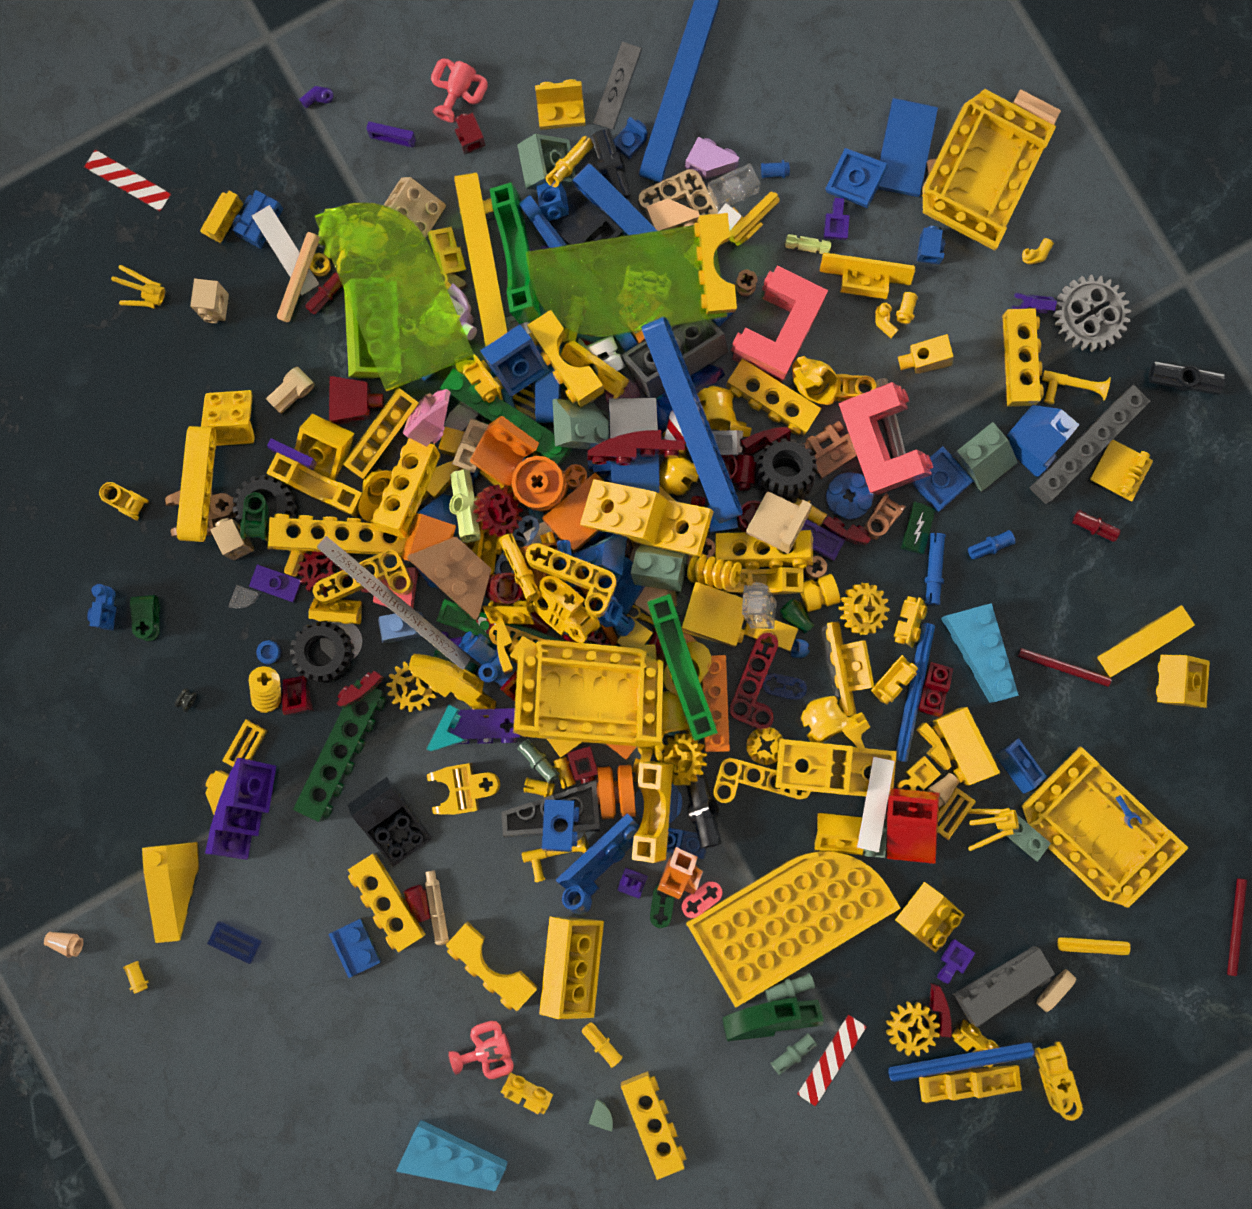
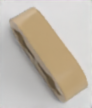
(1056, 990)

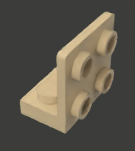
(416, 204)
(778, 521)

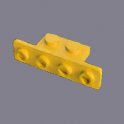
(866, 276)
(851, 667)

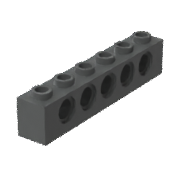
(1089, 444)

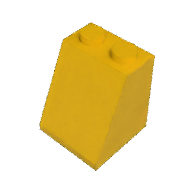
(714, 615)

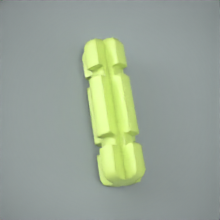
(807, 244)

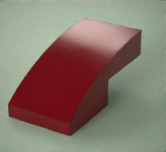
(758, 441)
(939, 1003)

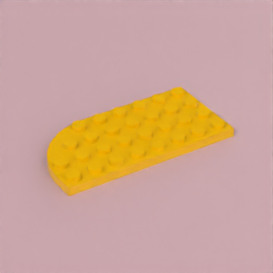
(789, 920)

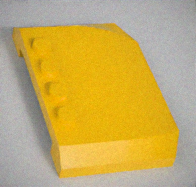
(984, 167)
(589, 694)
(1089, 832)

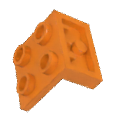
(502, 450)

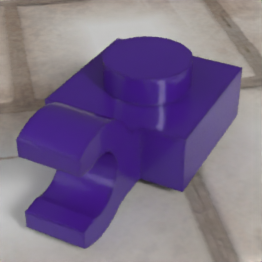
(836, 223)
(1040, 303)
(956, 958)

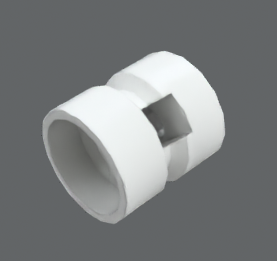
(607, 344)

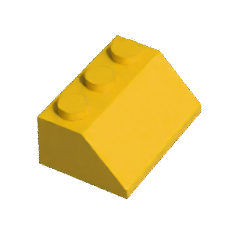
(965, 746)

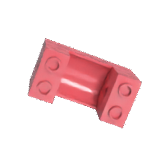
(803, 302)
(861, 421)

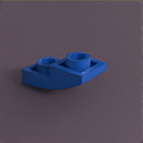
(685, 841)

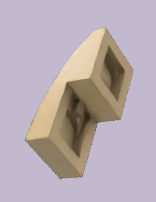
(469, 442)

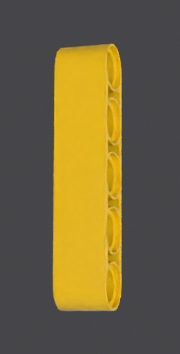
(196, 484)

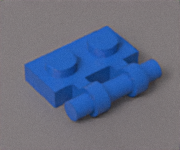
(102, 611)

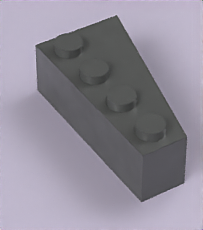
(529, 818)
(1003, 986)

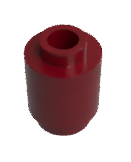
(746, 473)

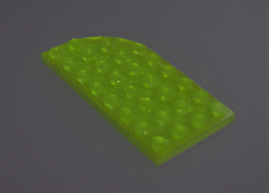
(622, 282)
(394, 291)

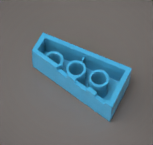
(983, 650)
(450, 1159)

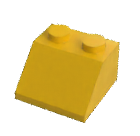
(325, 444)
(1183, 680)

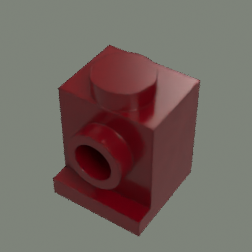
(469, 133)
(578, 756)

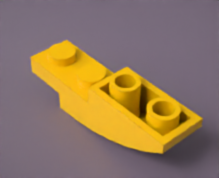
(448, 677)

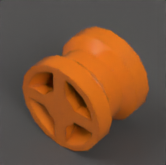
(574, 472)

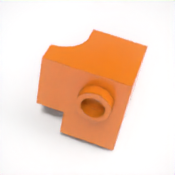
(680, 874)

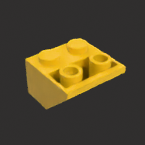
(930, 917)

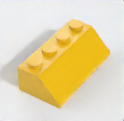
(571, 968)

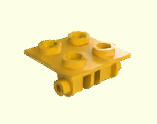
(1122, 470)

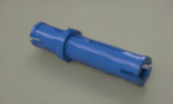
(935, 567)

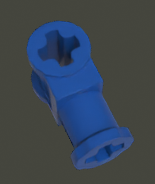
(615, 617)

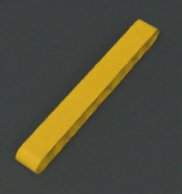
(480, 257)

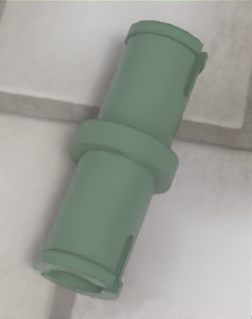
(538, 761)
(789, 988)
(793, 1054)

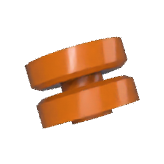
(530, 473)
(614, 792)

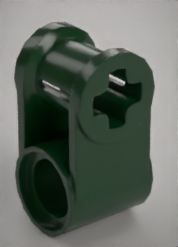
(254, 522)
(145, 613)

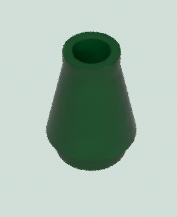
(796, 614)

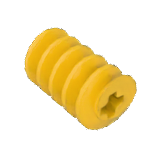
(714, 572)
(265, 689)

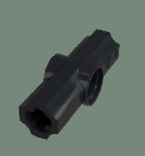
(610, 161)
(1200, 380)
(703, 812)

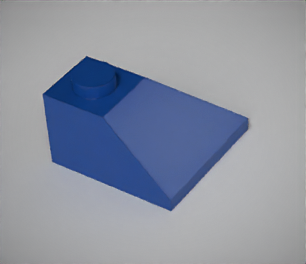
(1042, 432)

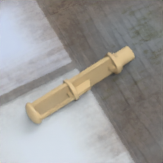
(436, 908)

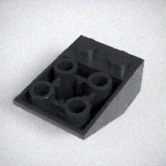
(584, 222)
(389, 821)

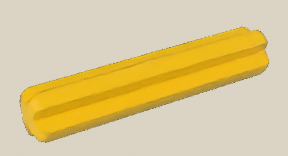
(754, 216)
(1093, 946)

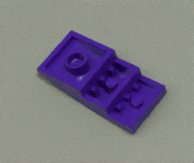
(241, 808)

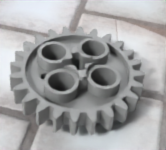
(1080, 295)

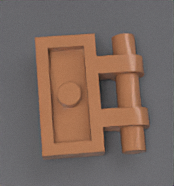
(834, 455)

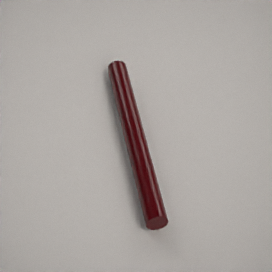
(1064, 667)
(1237, 927)

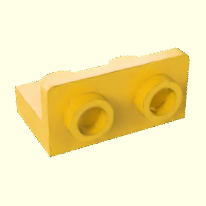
(222, 216)
(339, 611)

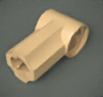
(294, 386)

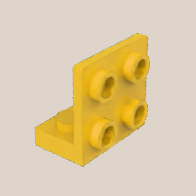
(560, 104)
(229, 416)

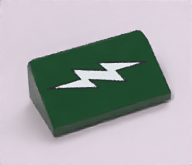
(918, 528)

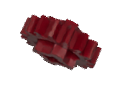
(498, 510)
(312, 560)

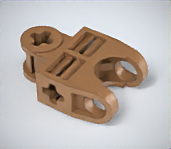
(215, 511)

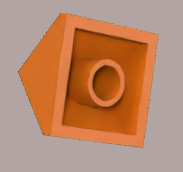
(426, 532)

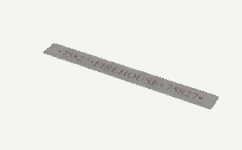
(393, 602)

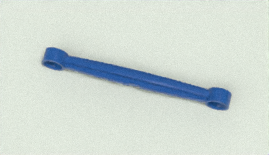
(553, 239)

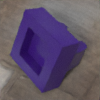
(632, 883)

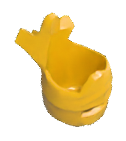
(812, 378)
(719, 411)
(677, 474)
(672, 720)
(828, 720)

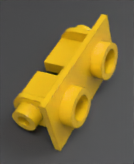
(480, 372)
(914, 613)
(515, 614)
(887, 687)
(971, 1036)
(536, 1097)

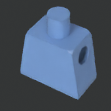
(395, 629)

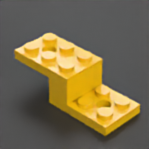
(646, 517)
(830, 769)

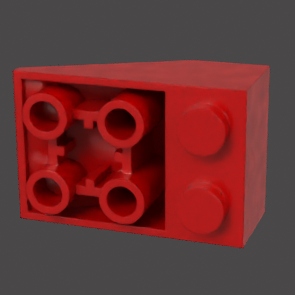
(912, 825)

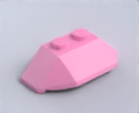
(428, 418)

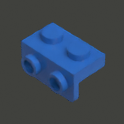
(625, 590)

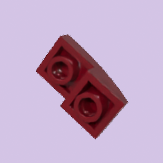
(854, 534)
(935, 689)
(353, 694)

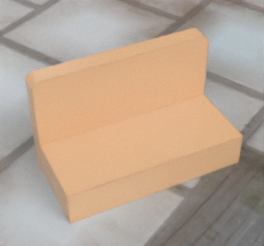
(1037, 107)

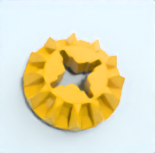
(754, 742)

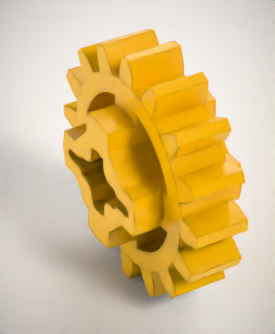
(864, 597)
(407, 697)
(685, 757)
(913, 1019)

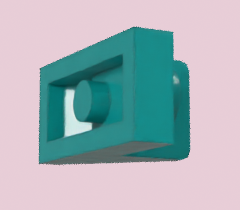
(442, 737)

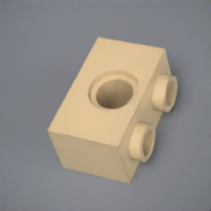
(209, 300)
(229, 539)

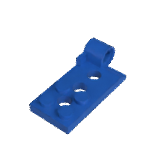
(596, 860)

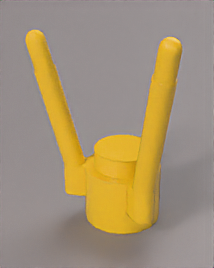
(152, 293)
(1004, 819)

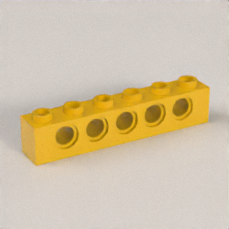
(280, 540)

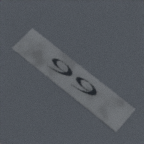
(617, 85)

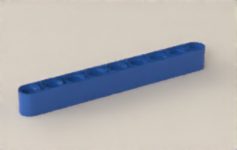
(678, 89)
(622, 212)
(692, 420)

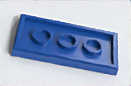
(907, 146)

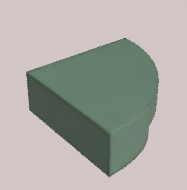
(601, 1116)

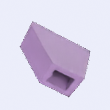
(710, 159)

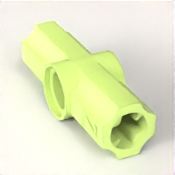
(463, 505)

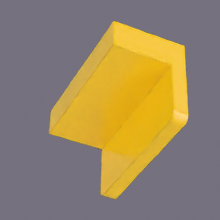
(838, 833)

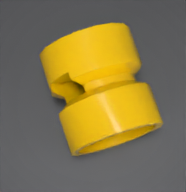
(820, 592)

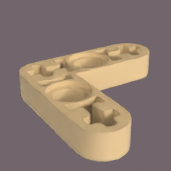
(682, 190)

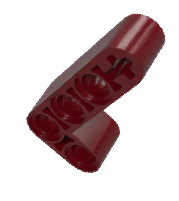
(758, 677)

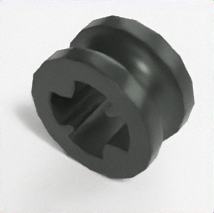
(185, 700)

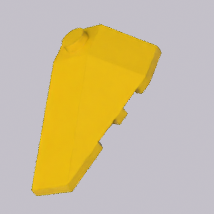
(169, 885)

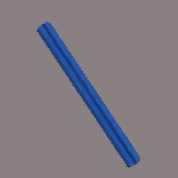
(914, 692)
(961, 1062)

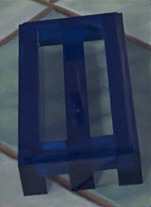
(252, 950)

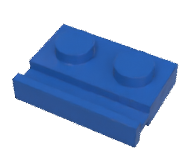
(355, 947)

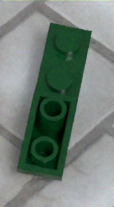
(770, 1017)

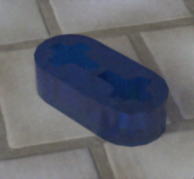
(783, 692)

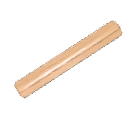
(298, 277)

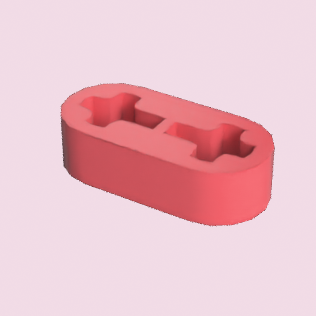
(705, 904)

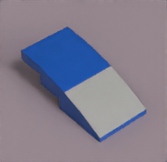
(630, 416)

